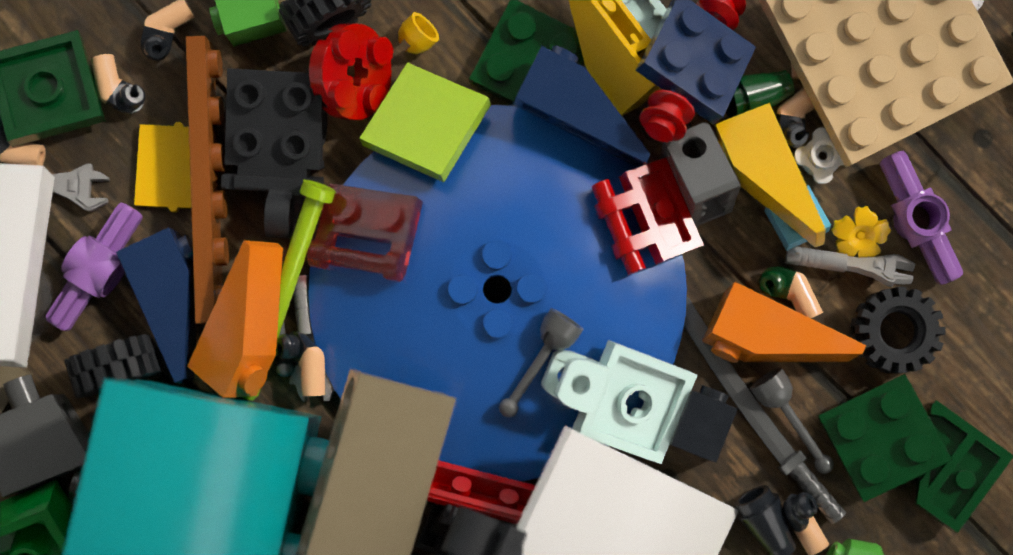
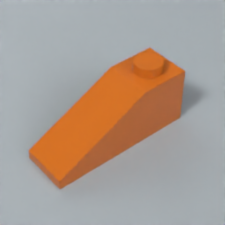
(243, 325)
(762, 330)

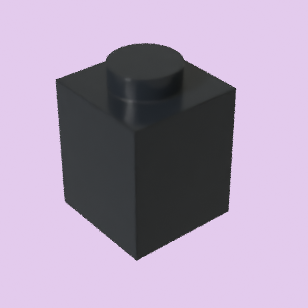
(704, 424)

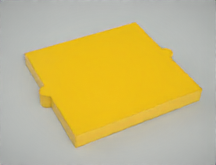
(163, 167)

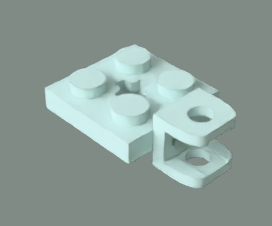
(601, 394)

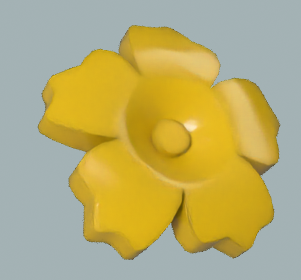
(862, 234)

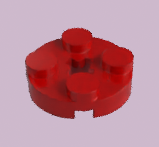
(357, 47)

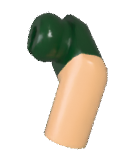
(790, 286)

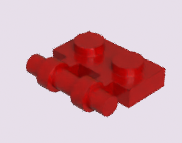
(658, 210)

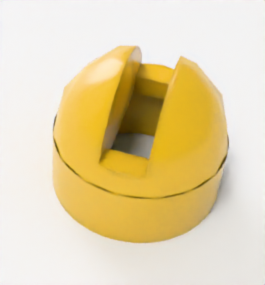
(418, 33)

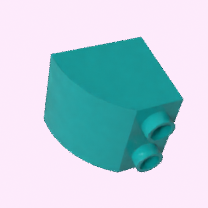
(193, 474)

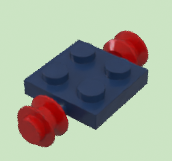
(694, 63)

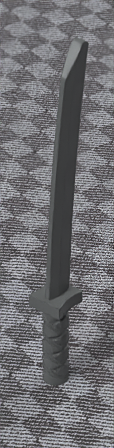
(790, 461)

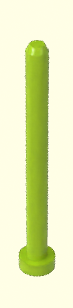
(316, 196)

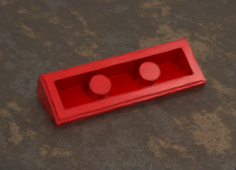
(480, 492)

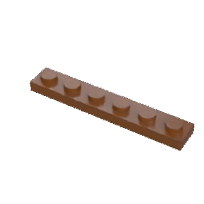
(206, 162)

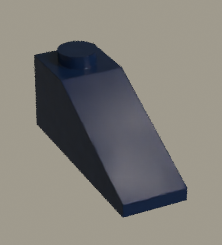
(573, 101)
(163, 283)

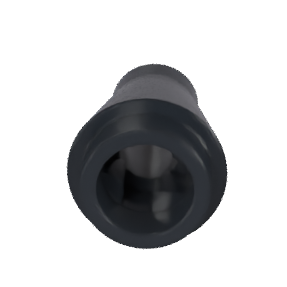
(763, 517)

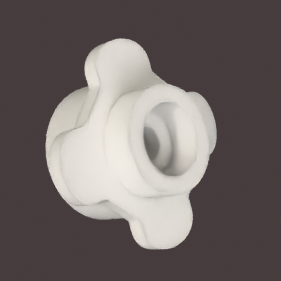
(808, 157)

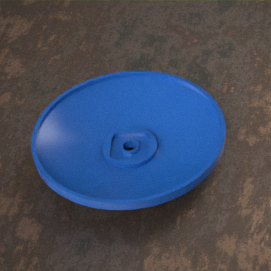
(513, 211)

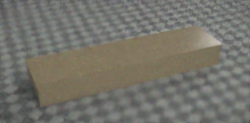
(376, 468)

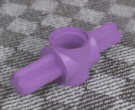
(933, 240)
(93, 267)

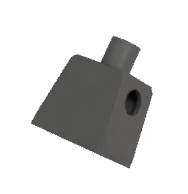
(702, 173)
(38, 438)

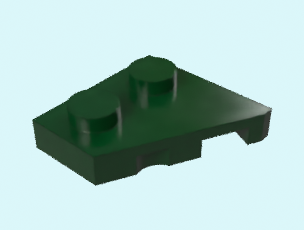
(959, 486)

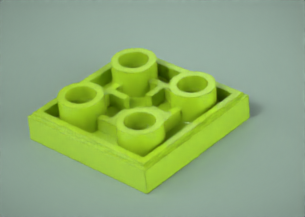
(425, 122)

